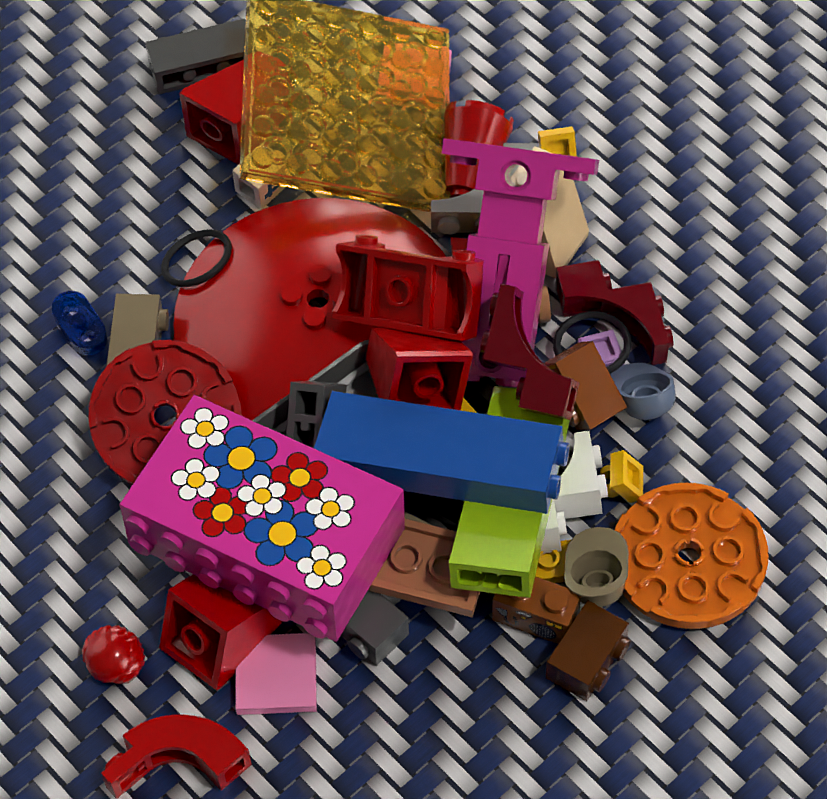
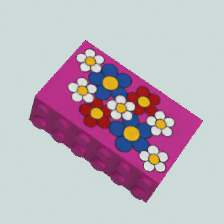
(264, 517)

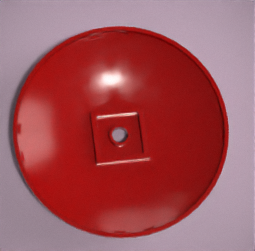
(257, 306)

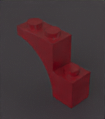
(587, 288)
(508, 346)

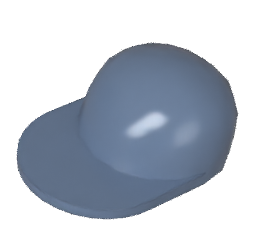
(645, 390)

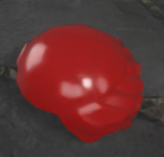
(113, 655)

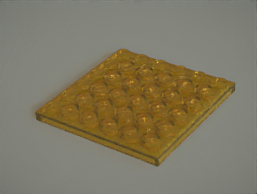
(344, 103)

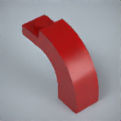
(179, 740)

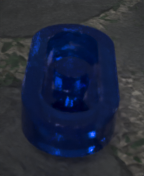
(81, 325)

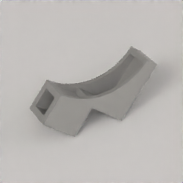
(463, 212)

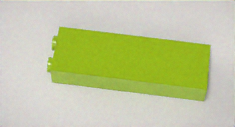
(500, 545)

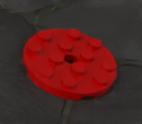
(140, 383)

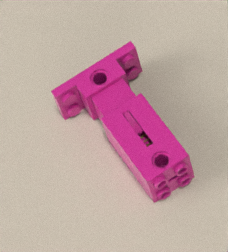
(512, 232)

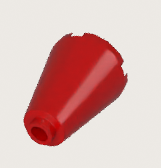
(472, 123)

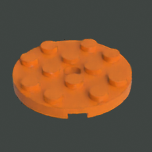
(715, 585)

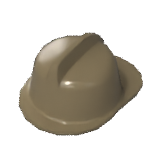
(597, 565)

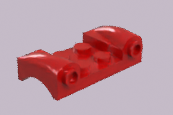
(409, 289)

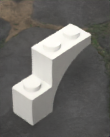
(579, 491)

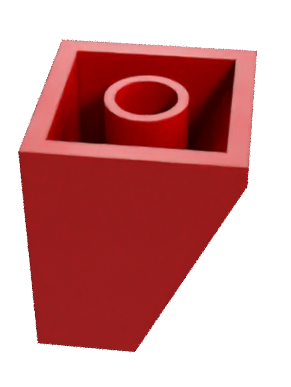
(215, 111)
(418, 367)
(211, 629)

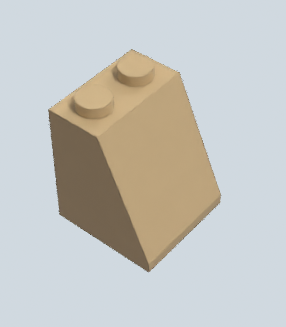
(563, 223)

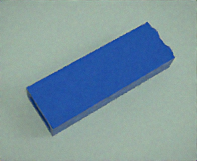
(447, 450)

